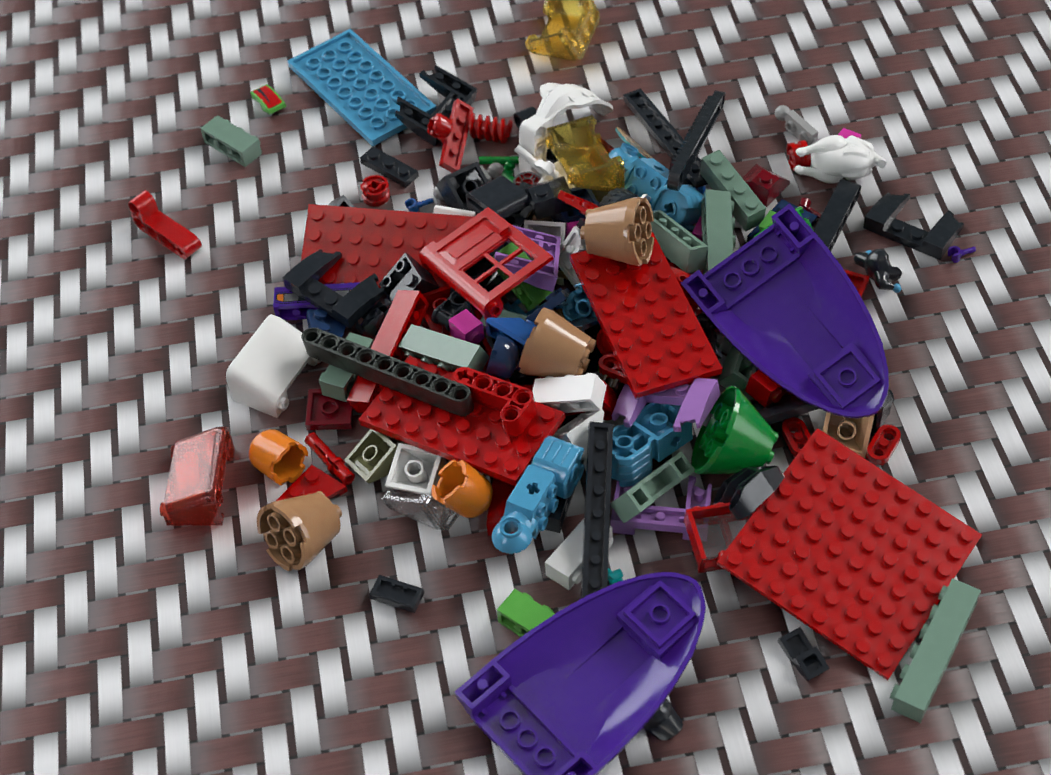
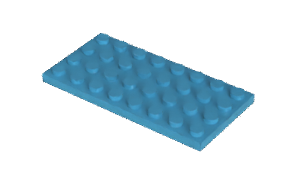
(358, 85)

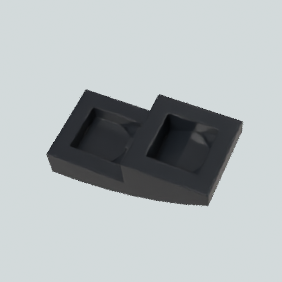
(802, 654)

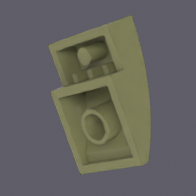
(373, 456)

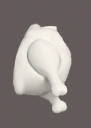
(839, 158)

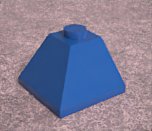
(510, 327)

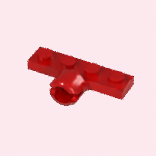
(452, 133)

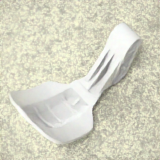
(555, 101)

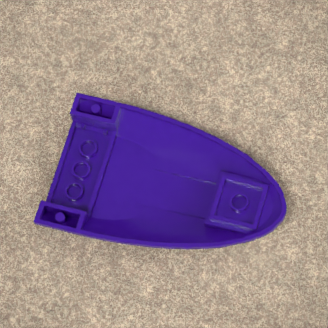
(797, 318)
(588, 675)

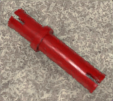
(335, 464)

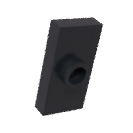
(396, 593)

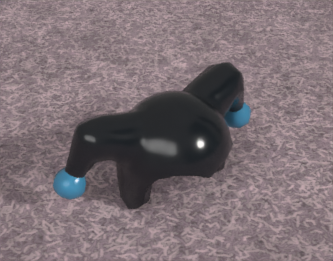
(879, 269)

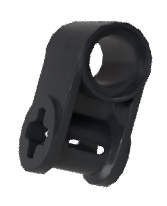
(450, 307)

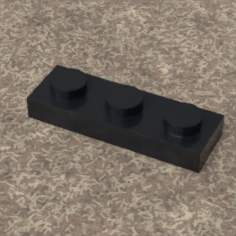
(389, 167)

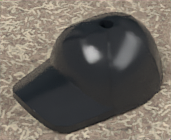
(664, 723)

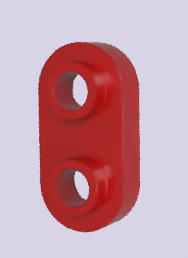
(609, 366)
(798, 439)
(881, 446)

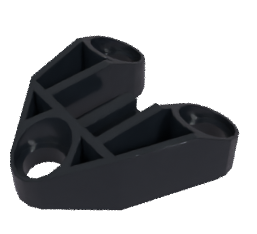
(749, 489)

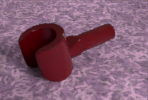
(805, 203)

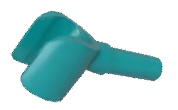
(615, 576)

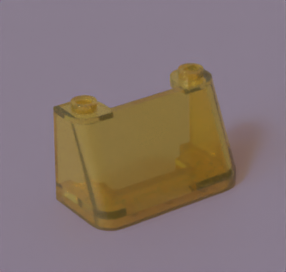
(567, 30)
(584, 156)

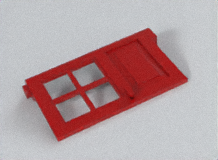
(471, 244)

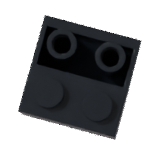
(407, 275)

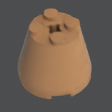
(620, 231)
(555, 348)
(298, 528)

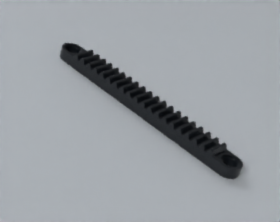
(694, 140)

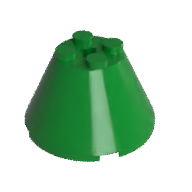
(733, 437)

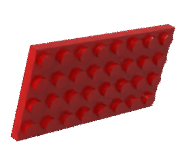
(372, 239)
(646, 321)
(470, 438)

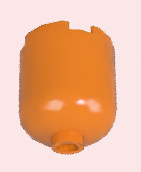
(277, 456)
(463, 489)

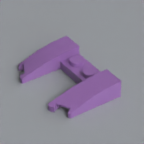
(547, 275)
(695, 402)
(659, 517)

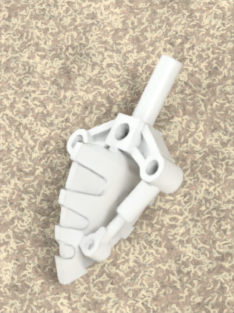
(543, 169)

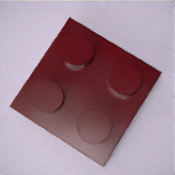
(327, 412)

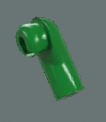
(508, 170)

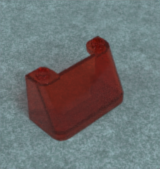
(197, 478)

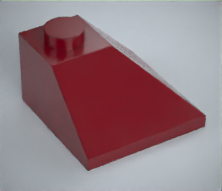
(765, 184)

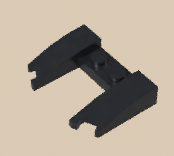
(449, 87)
(883, 221)
(348, 309)

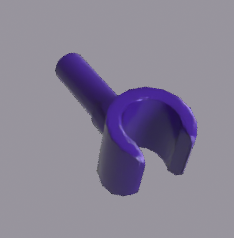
(956, 253)

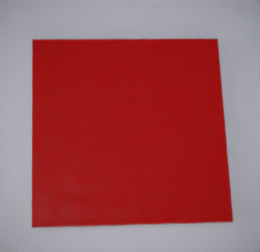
(856, 589)

